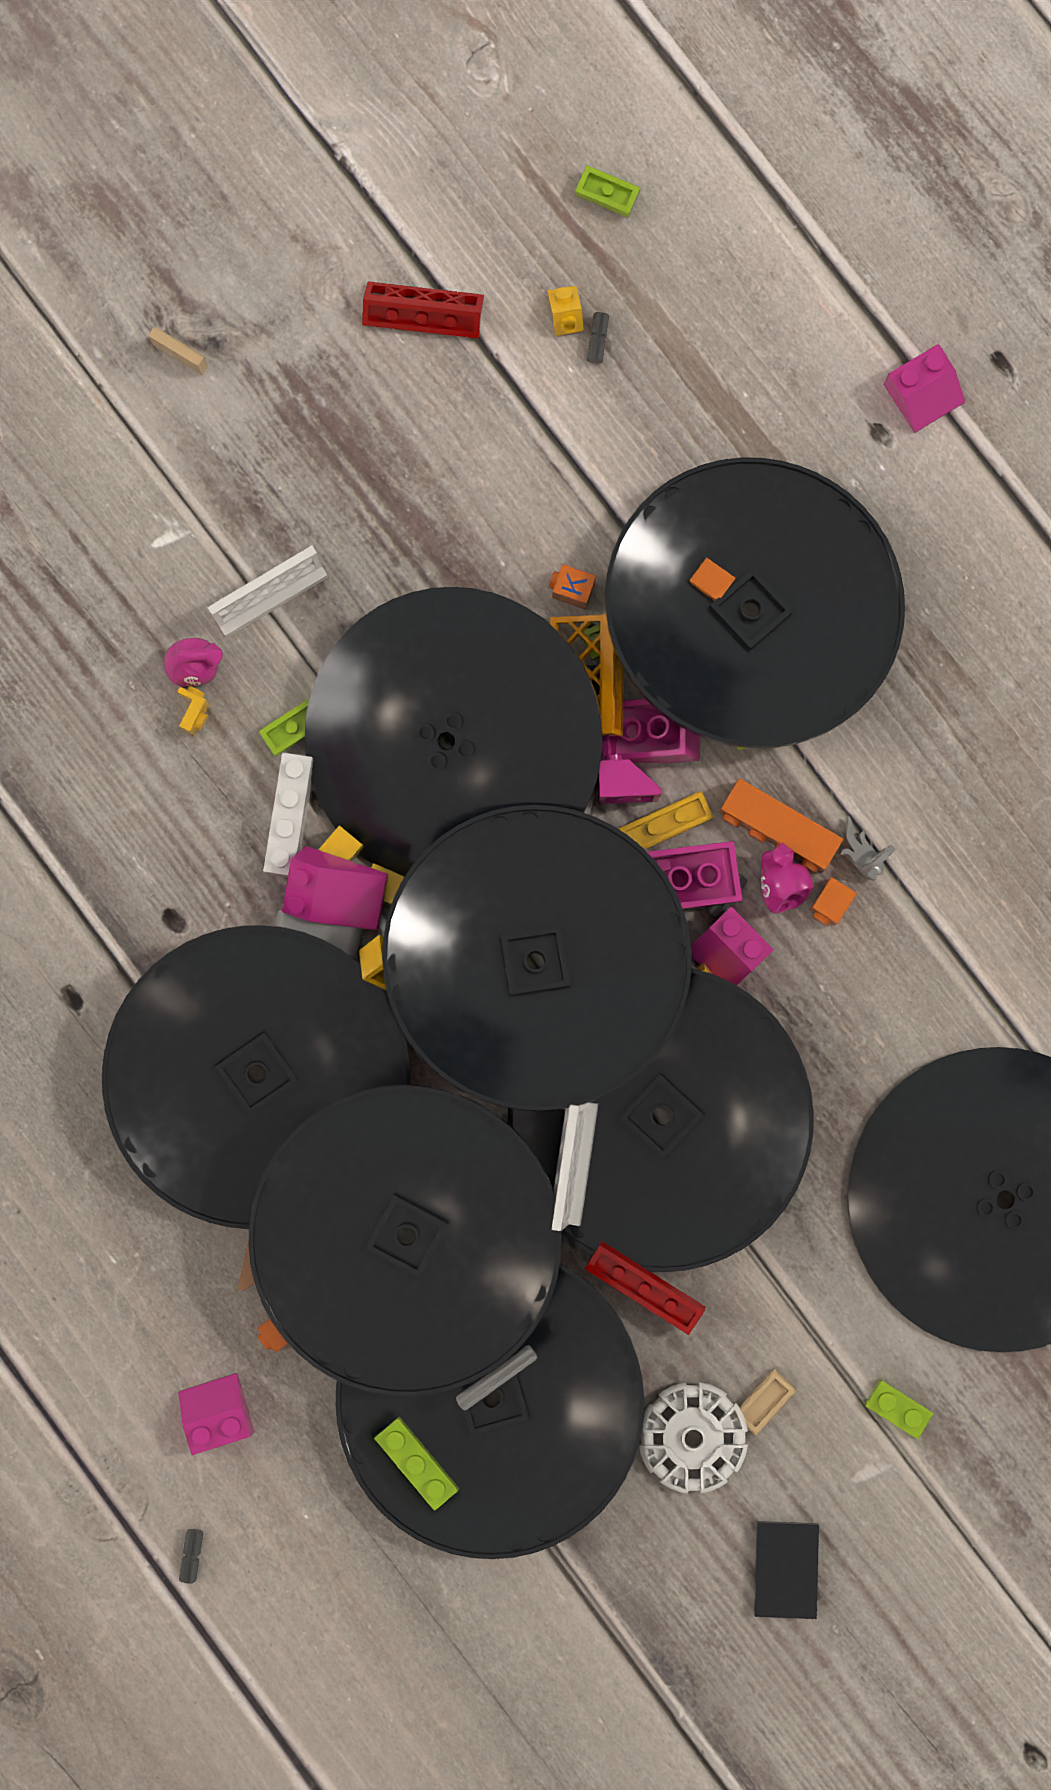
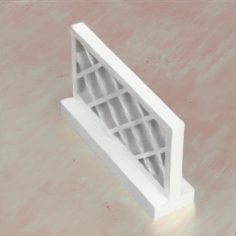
(268, 591)
(573, 1164)

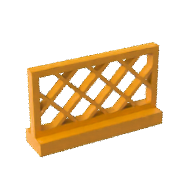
(610, 669)

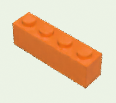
(778, 823)

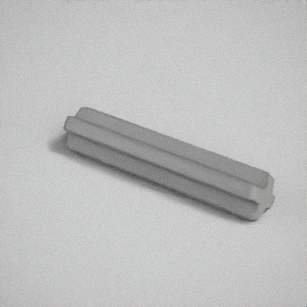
(496, 1377)

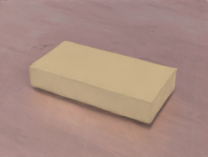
(178, 350)
(766, 1401)

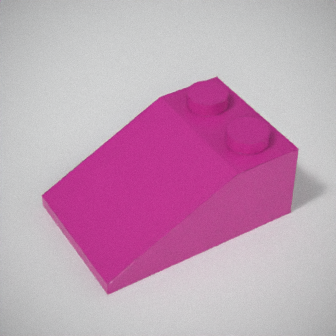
(651, 737)
(702, 873)
(334, 890)

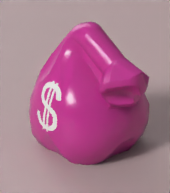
(192, 662)
(782, 882)

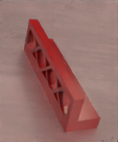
(422, 312)
(645, 1288)

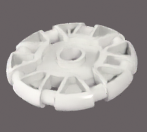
(697, 1419)

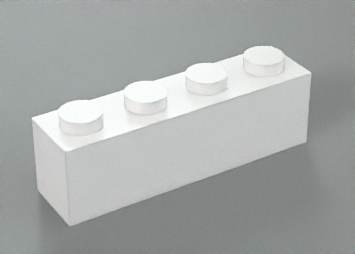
(288, 813)

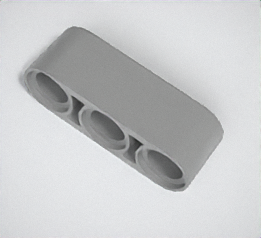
(343, 937)

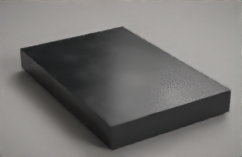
(786, 1570)

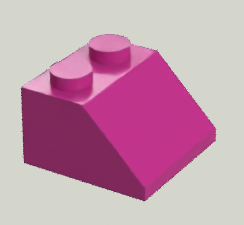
(925, 388)
(624, 782)
(730, 948)
(215, 1414)

